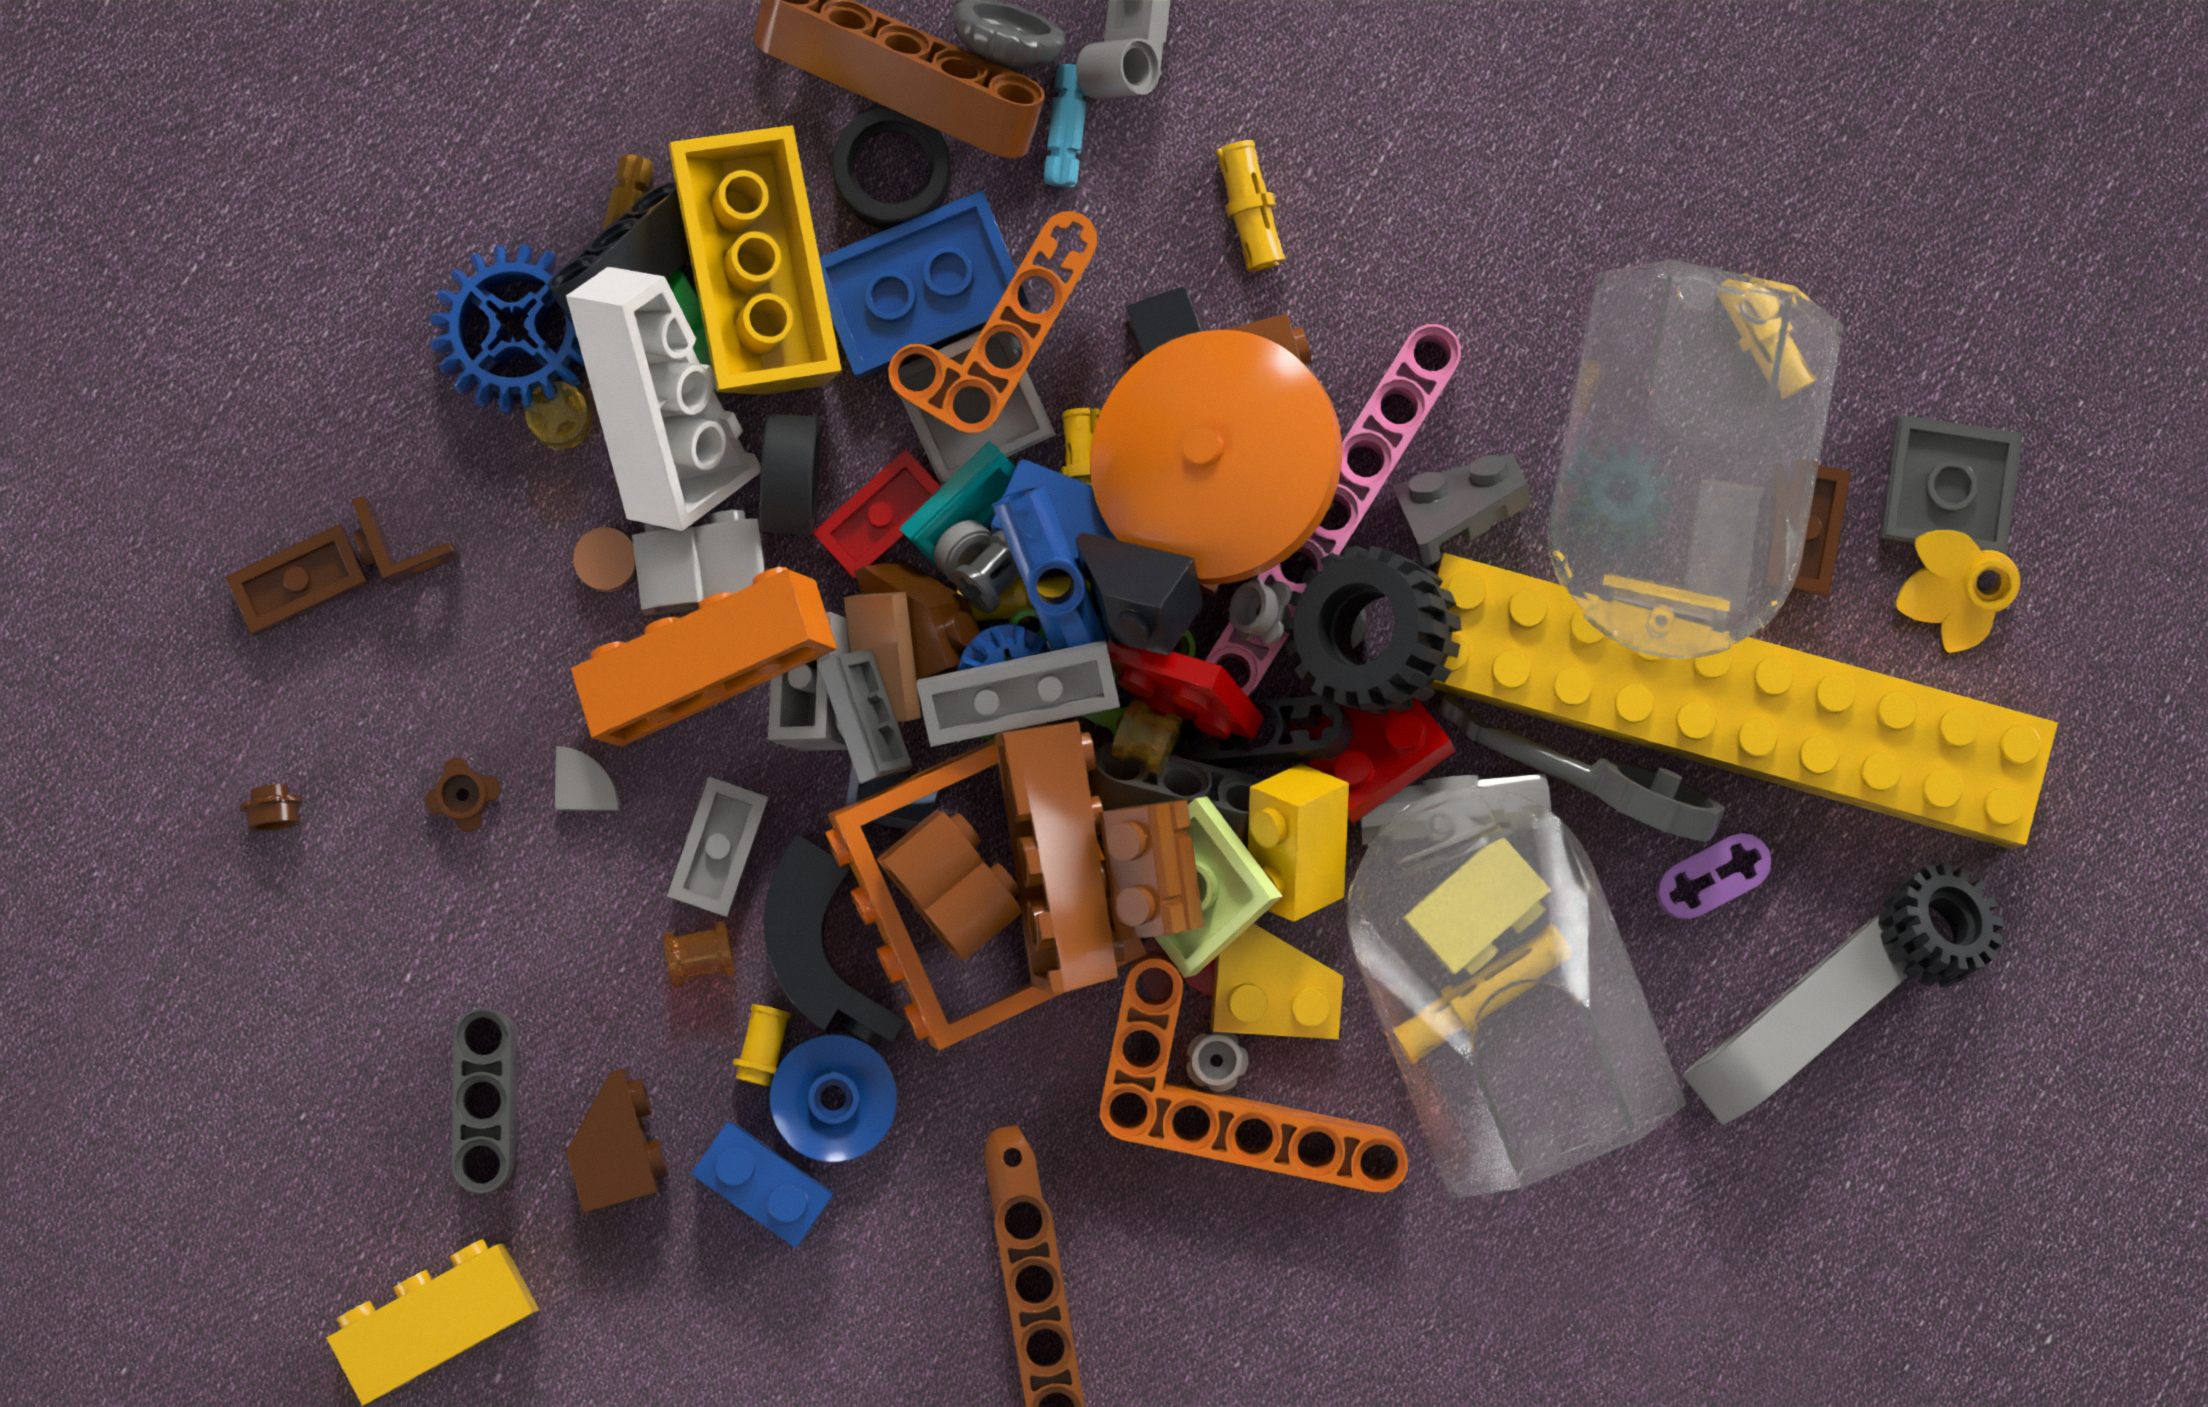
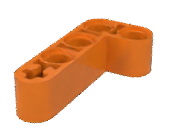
(1006, 318)

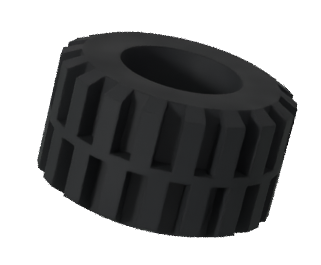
(1326, 622)

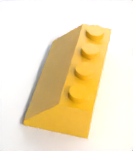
(755, 261)

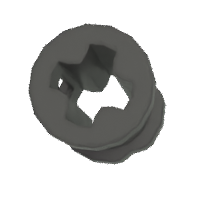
(975, 580)

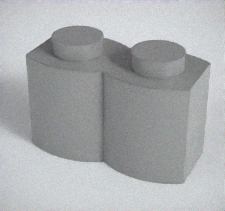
(692, 564)

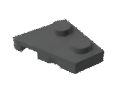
(1458, 500)

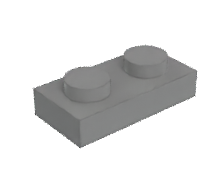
(718, 847)

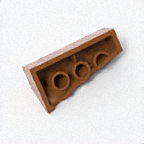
(1057, 855)

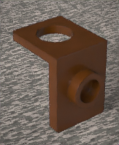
(375, 548)

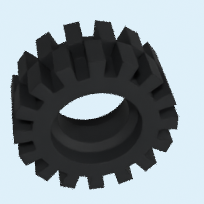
(1920, 942)

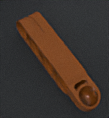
(1007, 1187)

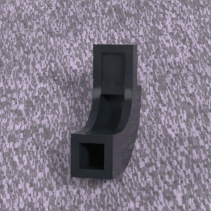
(794, 937)

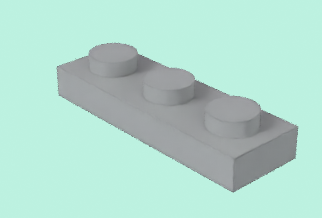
(1018, 693)

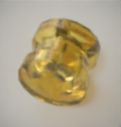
(557, 414)
(1146, 737)

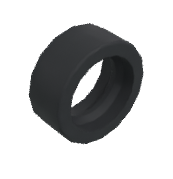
(845, 152)
(789, 474)

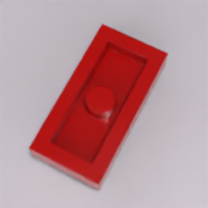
(871, 519)

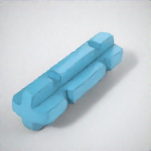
(1065, 129)

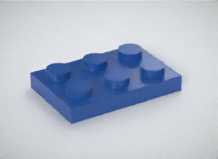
(918, 283)

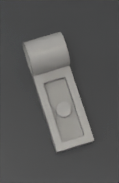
(1131, 50)

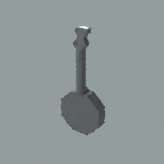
(1637, 791)

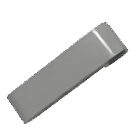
(1797, 1025)

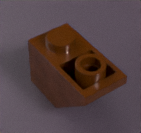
(612, 1150)

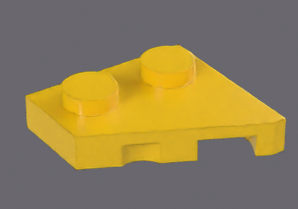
(1274, 990)

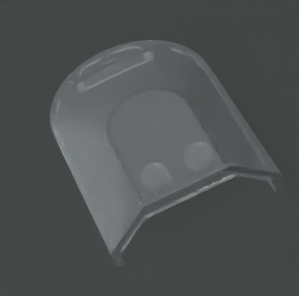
(1690, 454)
(1504, 991)

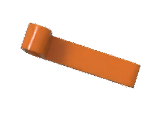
(1227, 1111)

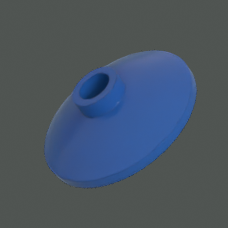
(867, 1106)

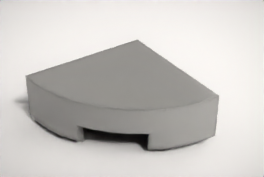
(582, 783)

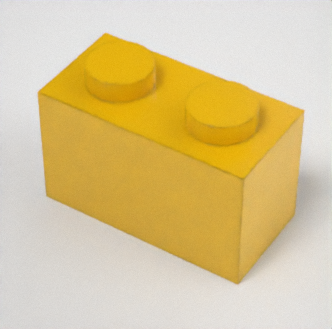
(1300, 838)

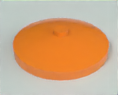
(1217, 453)

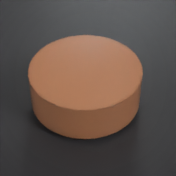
(605, 559)

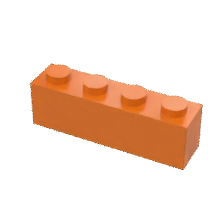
(703, 656)

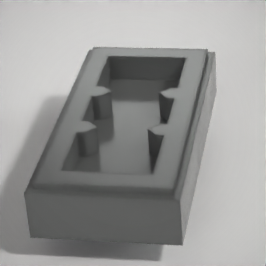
(865, 715)

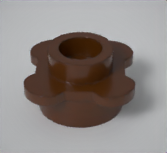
(457, 777)

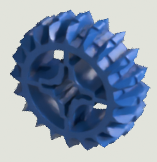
(495, 349)

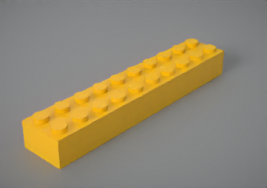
(1751, 710)

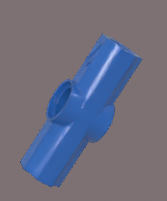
(1041, 545)

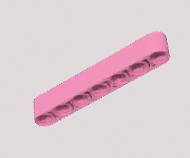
(1353, 491)

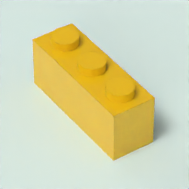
(431, 1320)

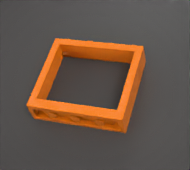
(877, 905)

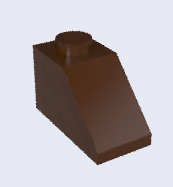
(937, 615)

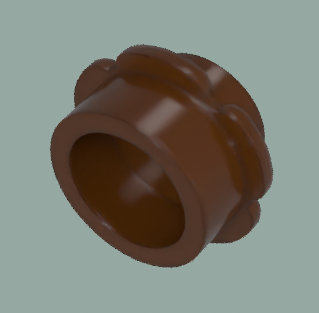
(271, 808)

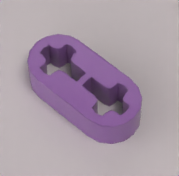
(1720, 889)

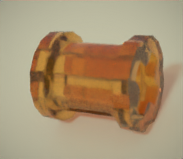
(699, 954)

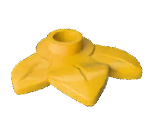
(1949, 591)

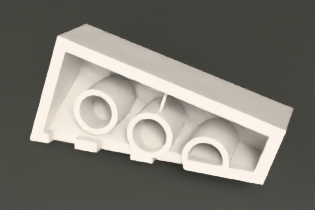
(655, 401)

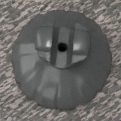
(1007, 34)

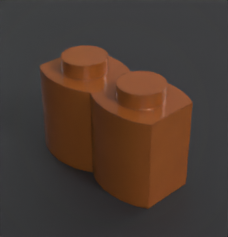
(951, 883)

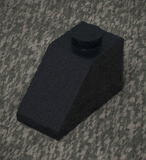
(1139, 591)

